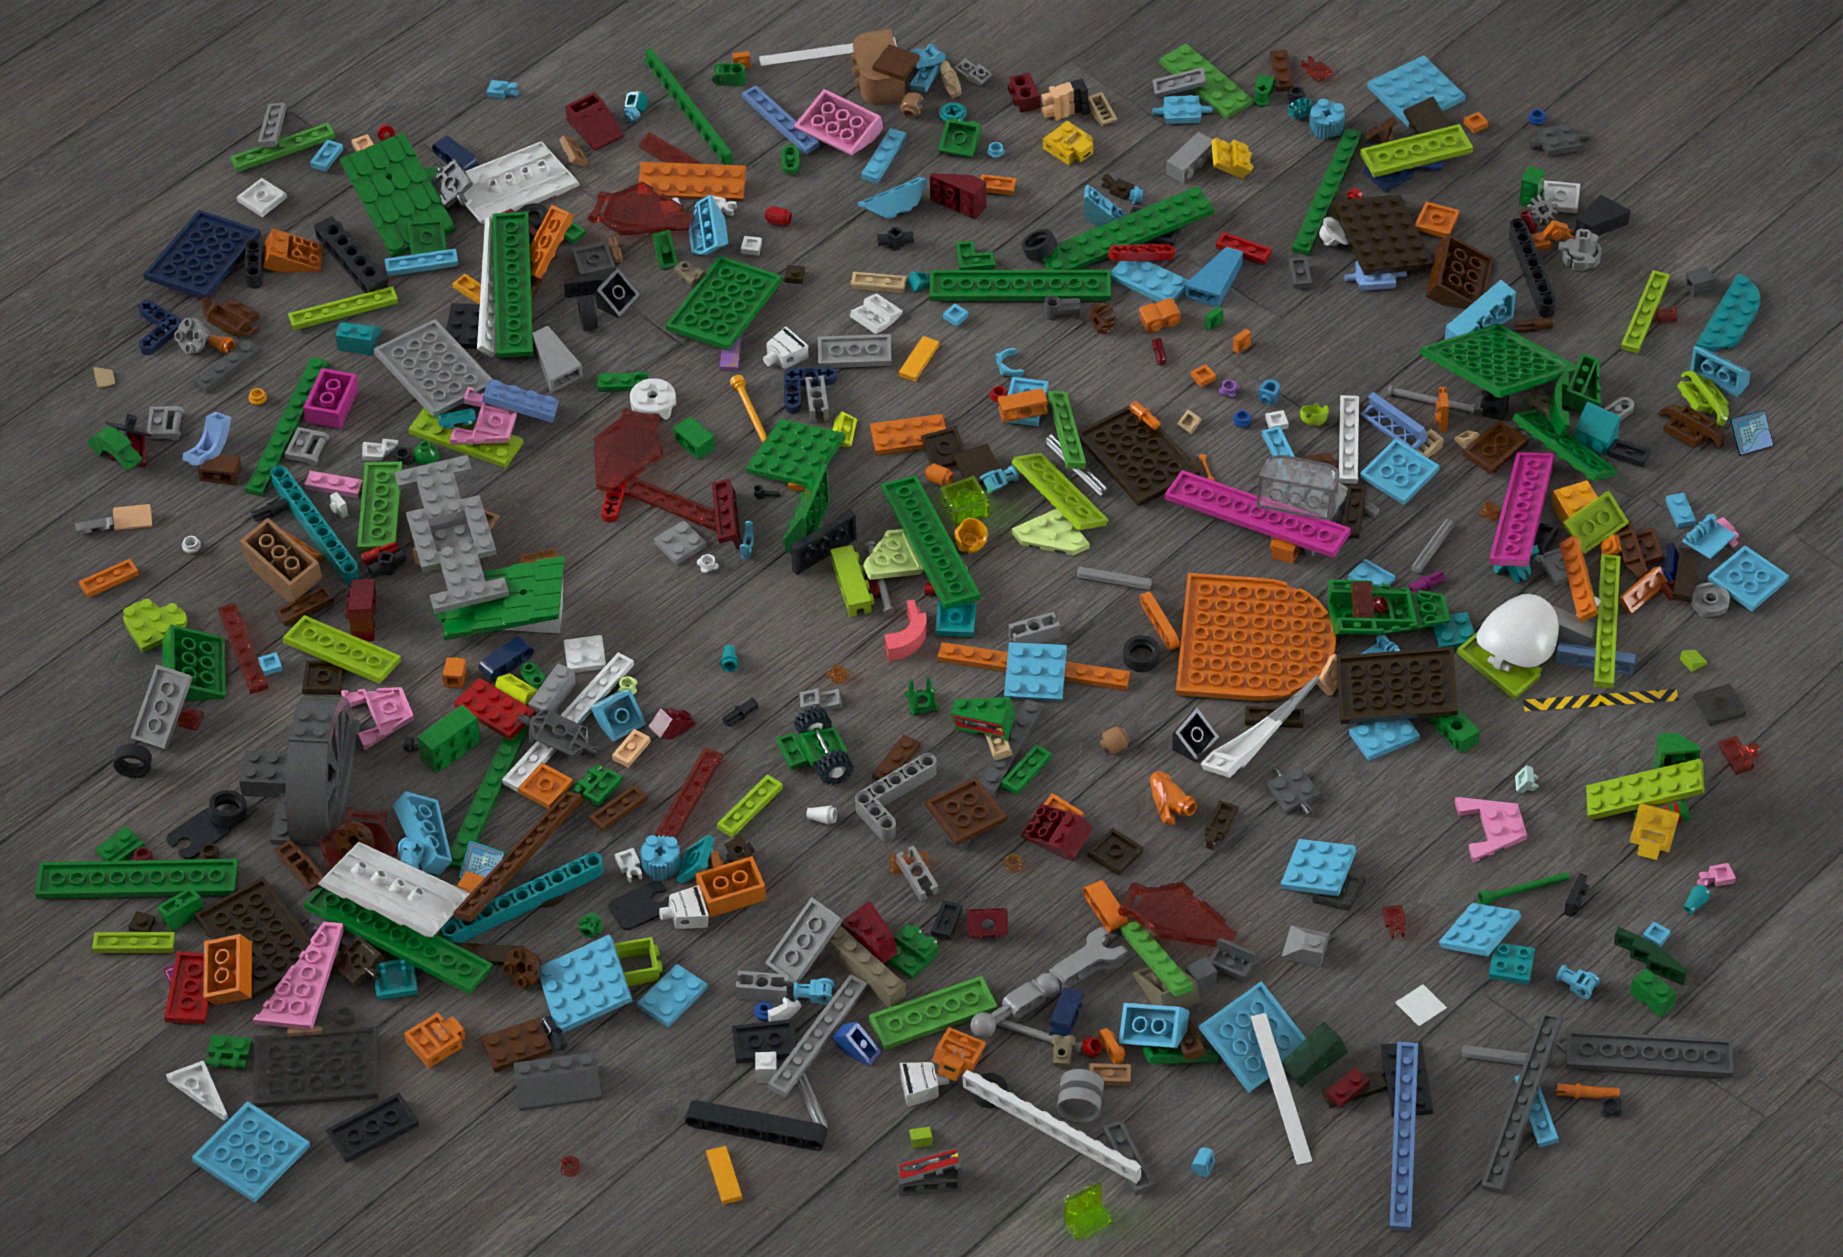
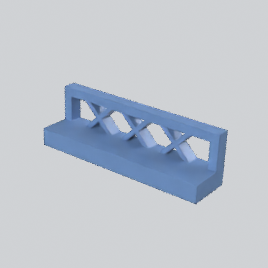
(1396, 417)
(1585, 657)

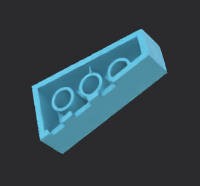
(1491, 308)
(424, 823)

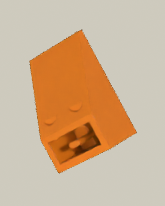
(291, 253)

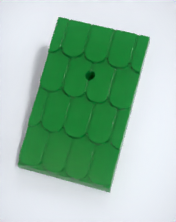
(394, 190)
(532, 602)

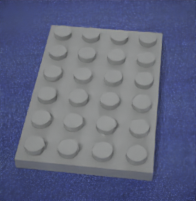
(432, 367)

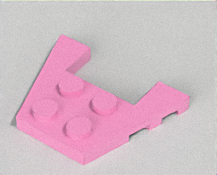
(492, 425)
(388, 709)
(1500, 822)

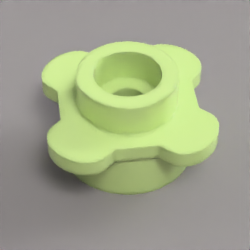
(628, 683)

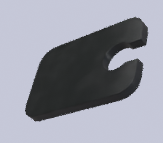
(198, 831)
(637, 905)

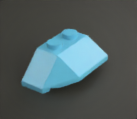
(896, 199)
(708, 228)

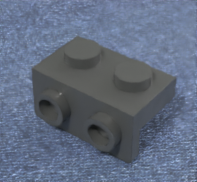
(1233, 959)

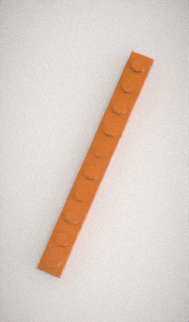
(997, 661)

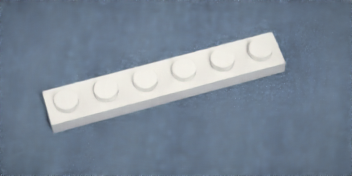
(1348, 439)

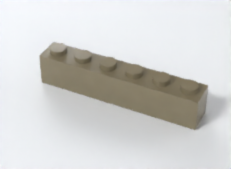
(867, 967)

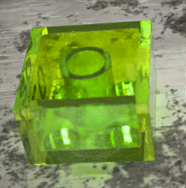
(964, 500)

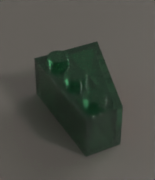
(1314, 1055)

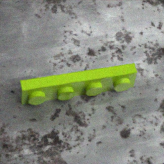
(749, 806)
(133, 942)

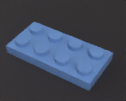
(520, 400)

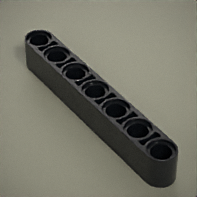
(1532, 268)
(756, 1125)

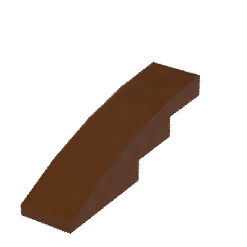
(299, 865)

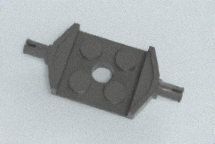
(571, 742)

